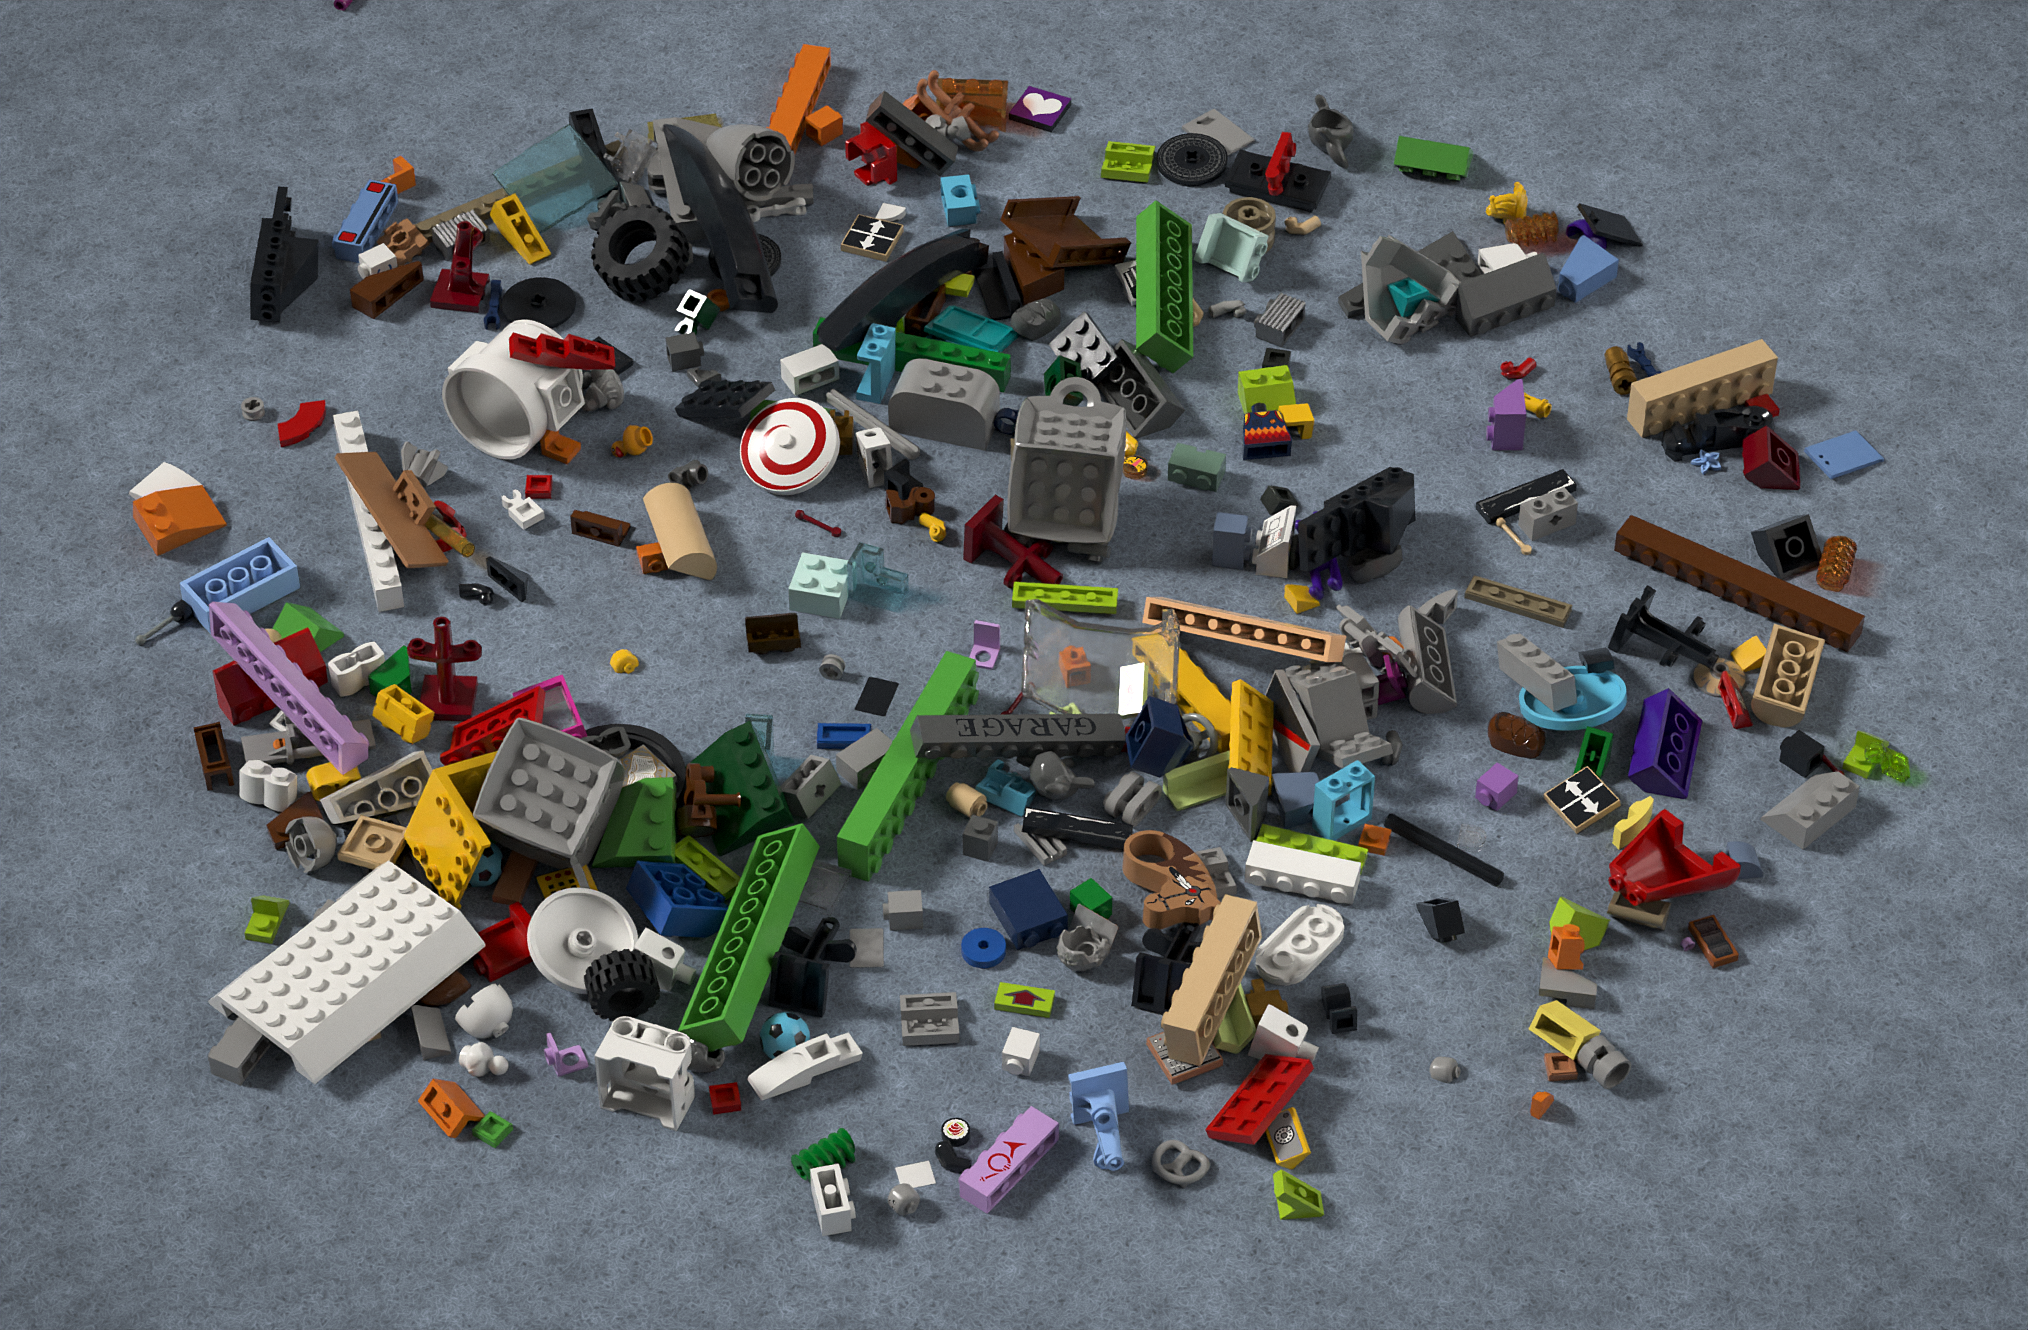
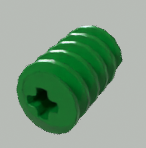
(827, 1152)

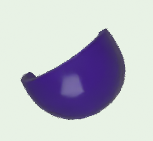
(1582, 226)

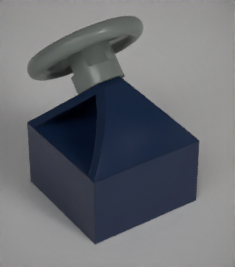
(1162, 740)

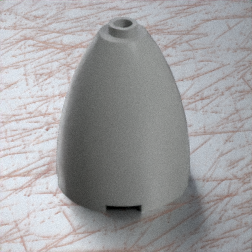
(753, 158)

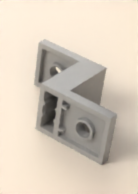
(1336, 713)

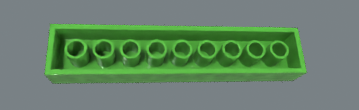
(900, 774)
(749, 938)

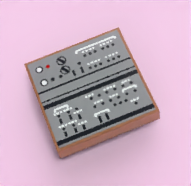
(1177, 1070)

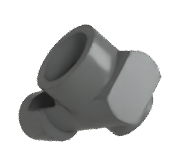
(689, 474)
(1095, 551)

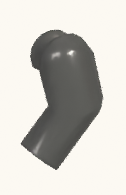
(1396, 743)

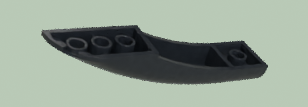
(724, 221)
(900, 286)

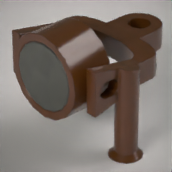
(697, 816)

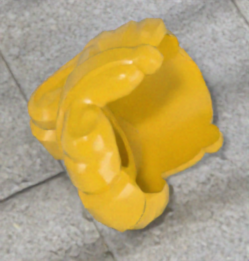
(1508, 205)

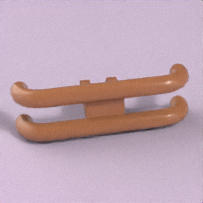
(953, 111)

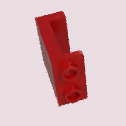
(504, 945)

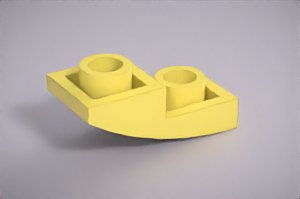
(1638, 818)

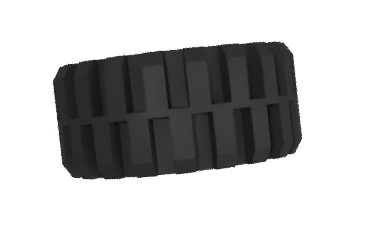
(625, 233)

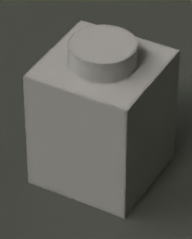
(904, 910)

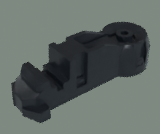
(1715, 431)

